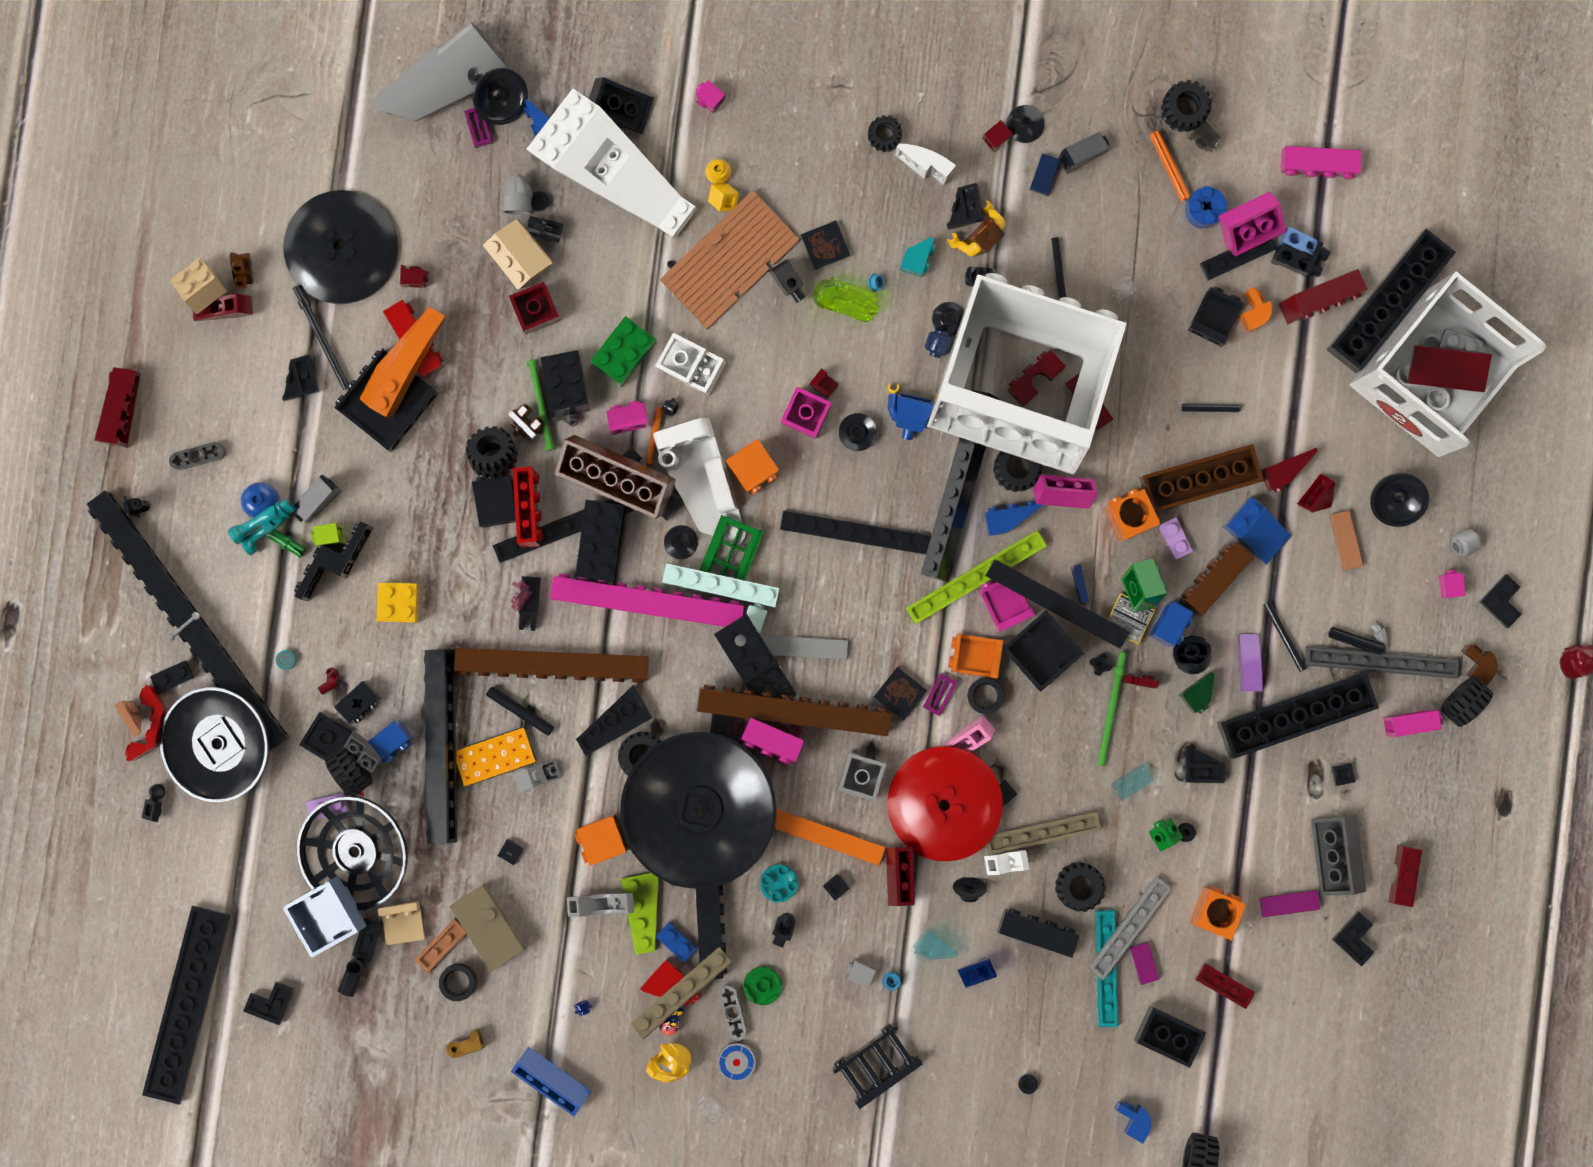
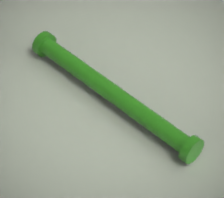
(541, 404)

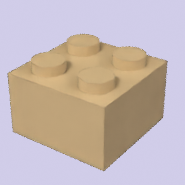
(198, 285)

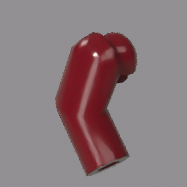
(331, 681)

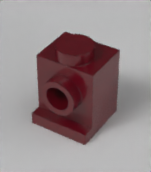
(413, 277)

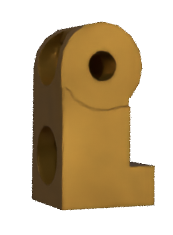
(465, 1046)

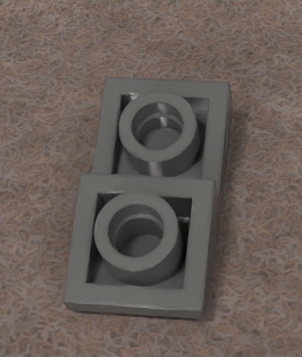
(361, 748)

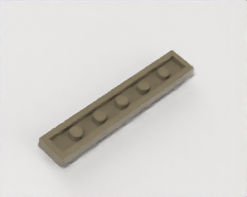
(1044, 833)
(681, 993)

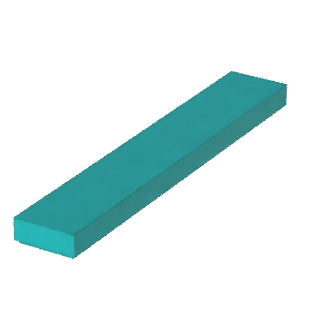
(1106, 988)

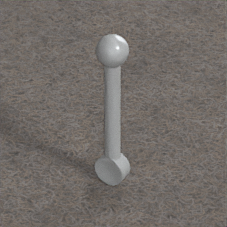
(195, 616)

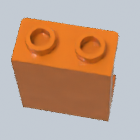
(976, 655)

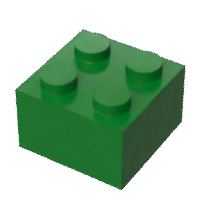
(1144, 585)

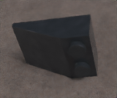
(622, 104)

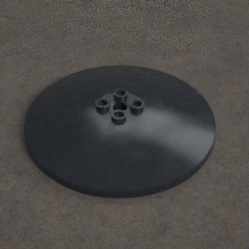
(661, 815)

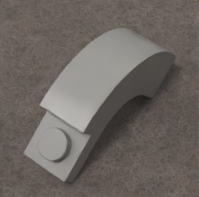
(600, 904)

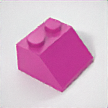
(627, 418)

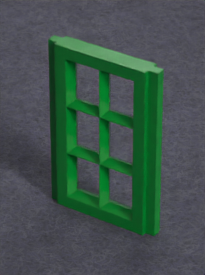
(717, 539)

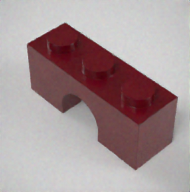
(1047, 365)
(1408, 866)

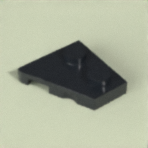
(967, 207)
(301, 379)
(1202, 767)

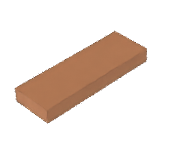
(1346, 540)
(440, 946)

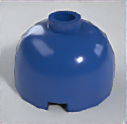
(258, 497)

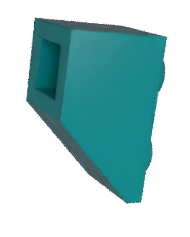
(916, 257)

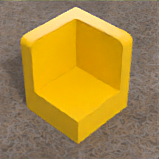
(723, 197)

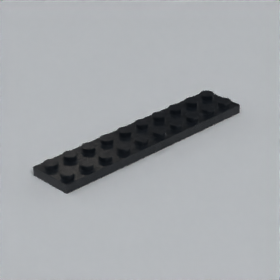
(186, 1005)

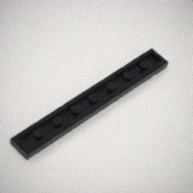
(551, 533)
(1057, 604)

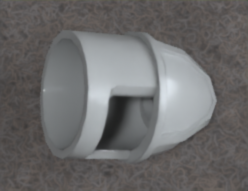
(517, 196)

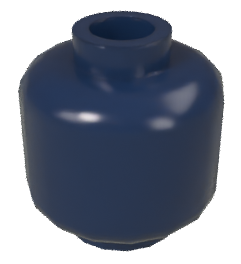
(938, 343)

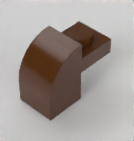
(1485, 664)

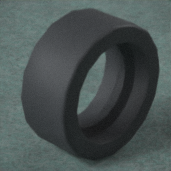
(1000, 695)
(443, 982)

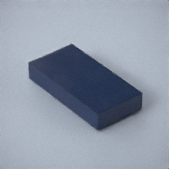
(1044, 174)
(1079, 584)

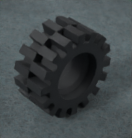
(892, 125)

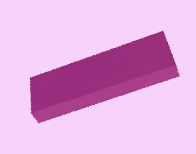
(1289, 903)

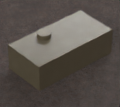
(487, 927)

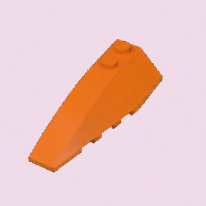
(401, 364)

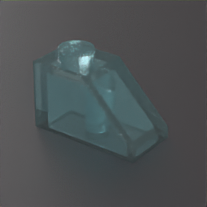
(932, 947)

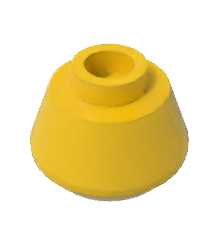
(714, 175)

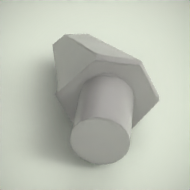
(1380, 635)

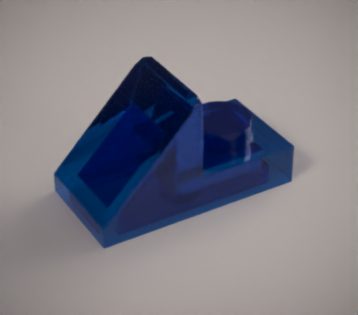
(977, 972)

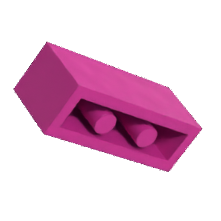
(1065, 491)

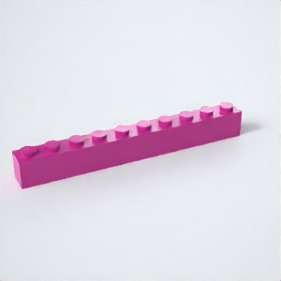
(645, 602)

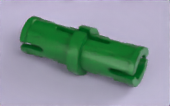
(287, 543)

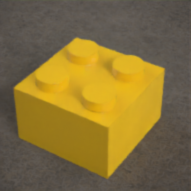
(398, 602)

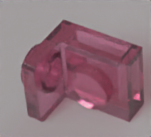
(520, 599)

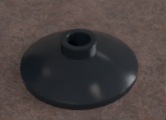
(1021, 132)
(857, 422)

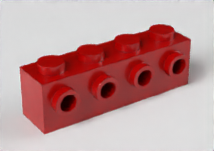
(526, 507)

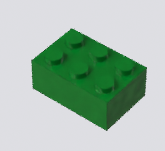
(623, 351)

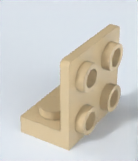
(402, 922)

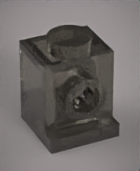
(1205, 137)

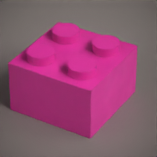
(805, 413)

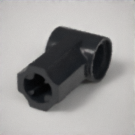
(351, 977)

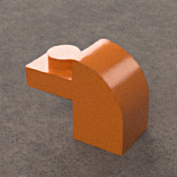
(1258, 314)

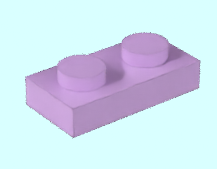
(1175, 538)
(336, 808)

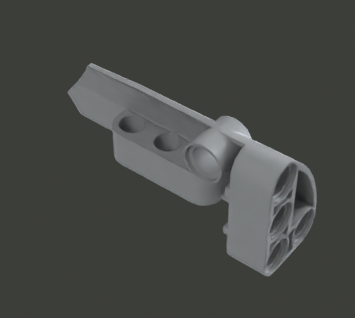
(441, 76)

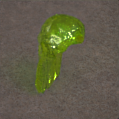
(846, 299)

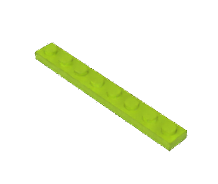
(974, 577)

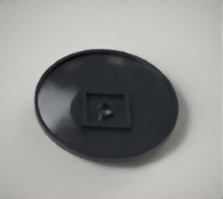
(367, 253)
(191, 751)

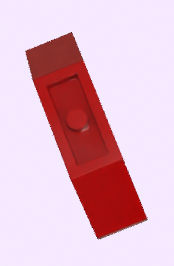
(150, 698)

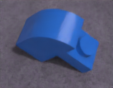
(1139, 1122)

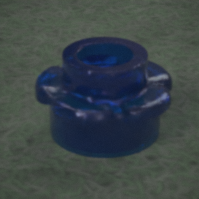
(582, 1007)

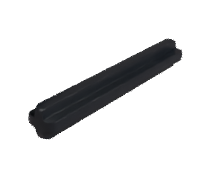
(520, 711)

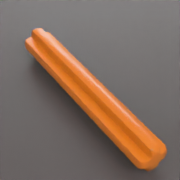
(1170, 165)

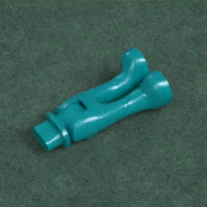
(269, 518)

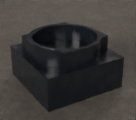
(1043, 650)

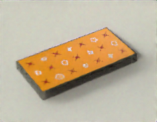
(494, 756)

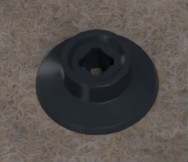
(939, 317)
(690, 543)
(969, 888)

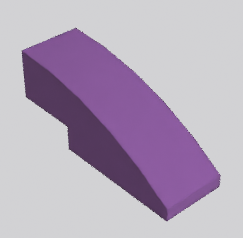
(1250, 662)

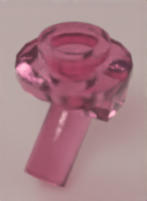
(795, 730)

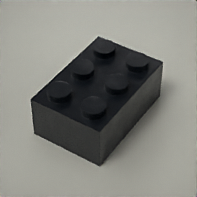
(565, 384)
(1169, 1036)

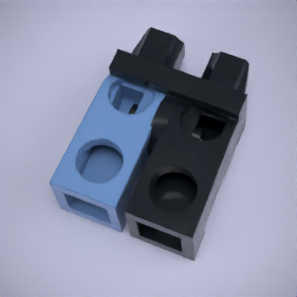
(1300, 253)

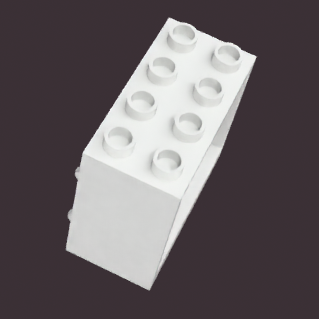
(1047, 322)

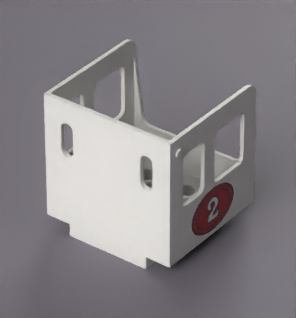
(1438, 414)

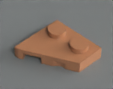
(130, 714)

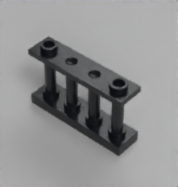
(895, 1075)

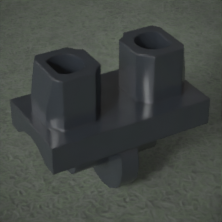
(545, 229)
(783, 929)

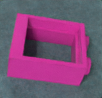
(1413, 723)

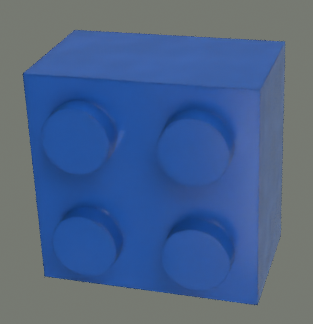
(1171, 624)
(391, 740)

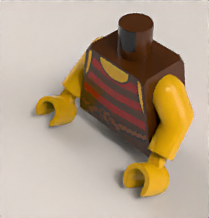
(984, 236)

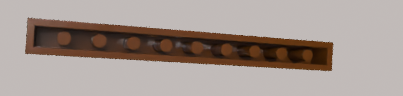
(551, 663)
(793, 711)

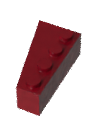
(1323, 296)
(118, 408)

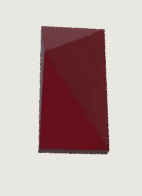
(1319, 495)

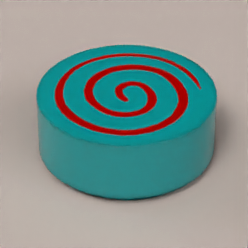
(285, 660)

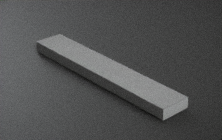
(802, 646)
(1129, 927)

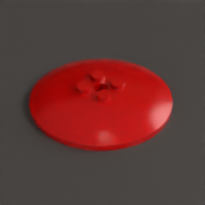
(951, 776)

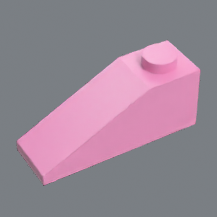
(972, 735)

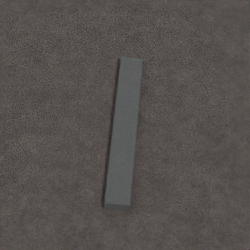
(1381, 663)

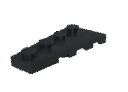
(617, 720)

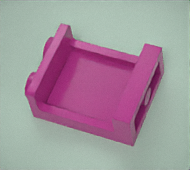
(1004, 605)

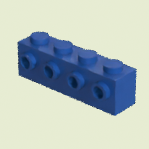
(551, 1081)

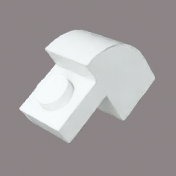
(1006, 862)

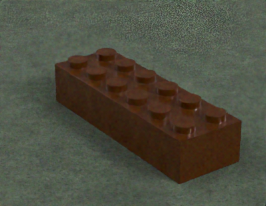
(615, 476)
(1202, 478)

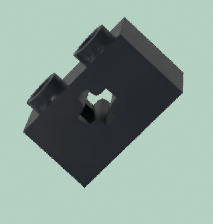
(363, 692)

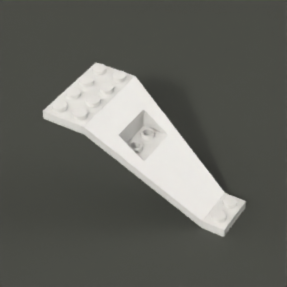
(581, 144)

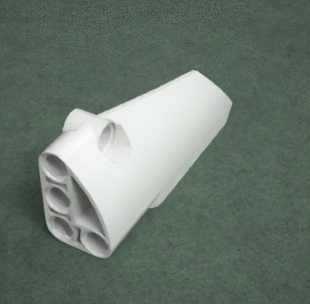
(700, 475)

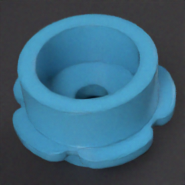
(875, 282)
(886, 981)

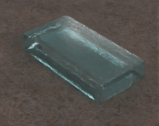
(1132, 781)

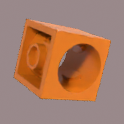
(753, 467)
(1148, 520)
(601, 840)
(1226, 928)

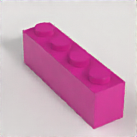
(1321, 162)

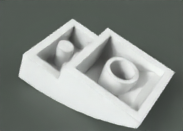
(925, 162)
(691, 364)

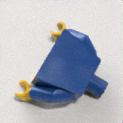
(909, 411)

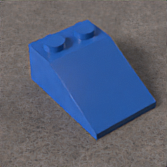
(1257, 530)

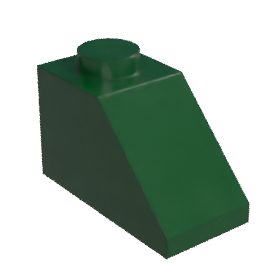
(1199, 693)

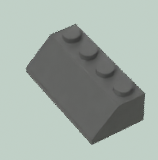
(1338, 855)

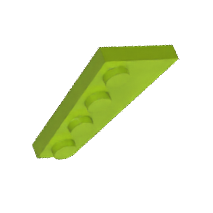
(645, 910)

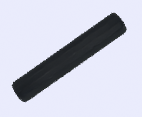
(1356, 640)

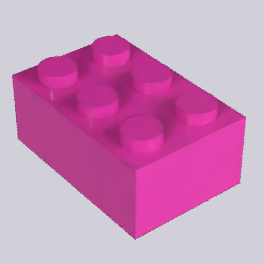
(1252, 223)
(770, 742)

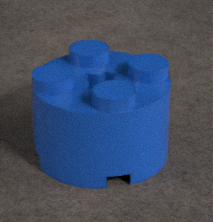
(1194, 207)

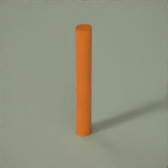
(655, 428)

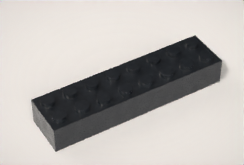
(1391, 301)
(1297, 715)

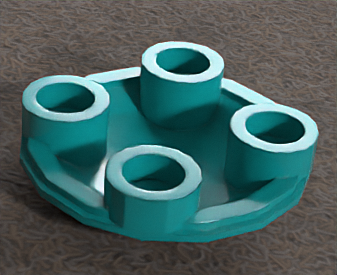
(778, 883)

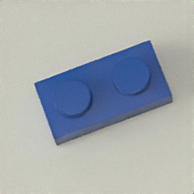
(676, 942)

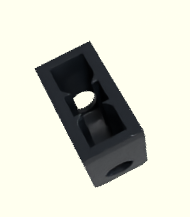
(781, 274)

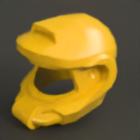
(673, 1056)

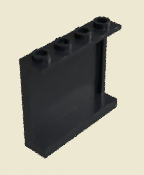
(385, 430)

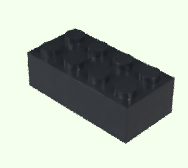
(599, 540)

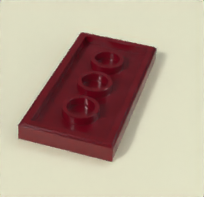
(1449, 368)

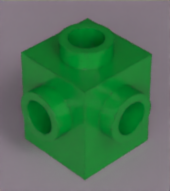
(1165, 834)

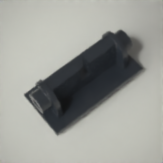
(134, 506)

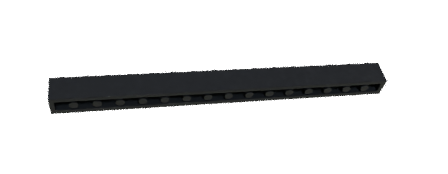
(179, 608)

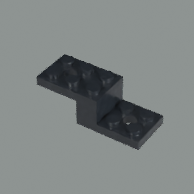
(333, 561)
(753, 659)

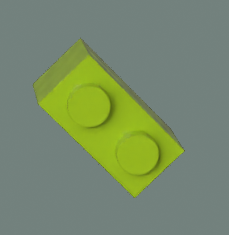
(328, 535)

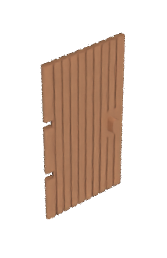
(729, 259)

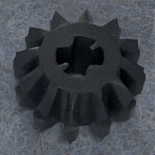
(972, 272)

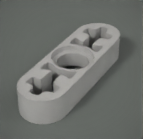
(741, 1025)

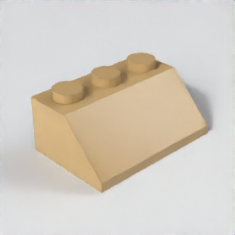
(518, 254)

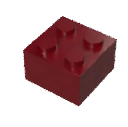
(534, 308)

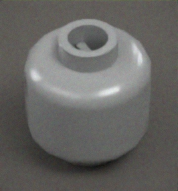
(1466, 542)

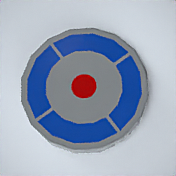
(736, 1062)

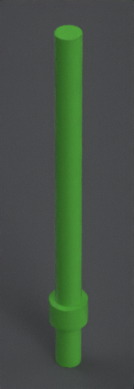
(1119, 672)

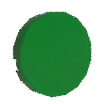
(762, 985)

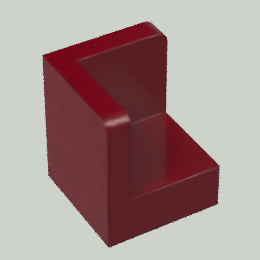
(997, 136)
(823, 384)

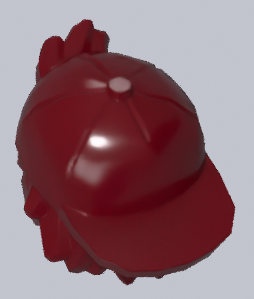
(1577, 661)

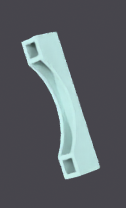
(720, 585)

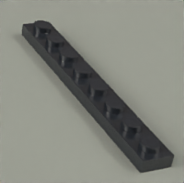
(855, 532)

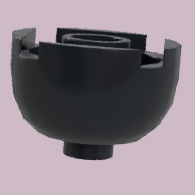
(1192, 655)

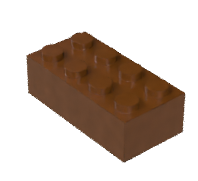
(1216, 579)

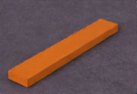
(828, 837)

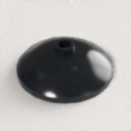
(508, 102)
(1401, 509)

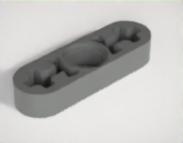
(209, 447)

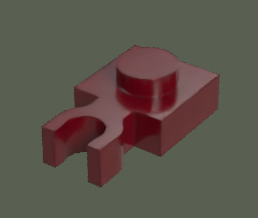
(1145, 681)

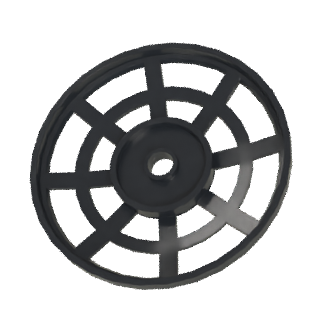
(343, 846)

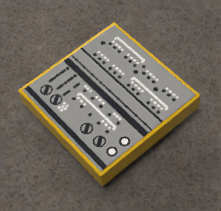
(1124, 617)

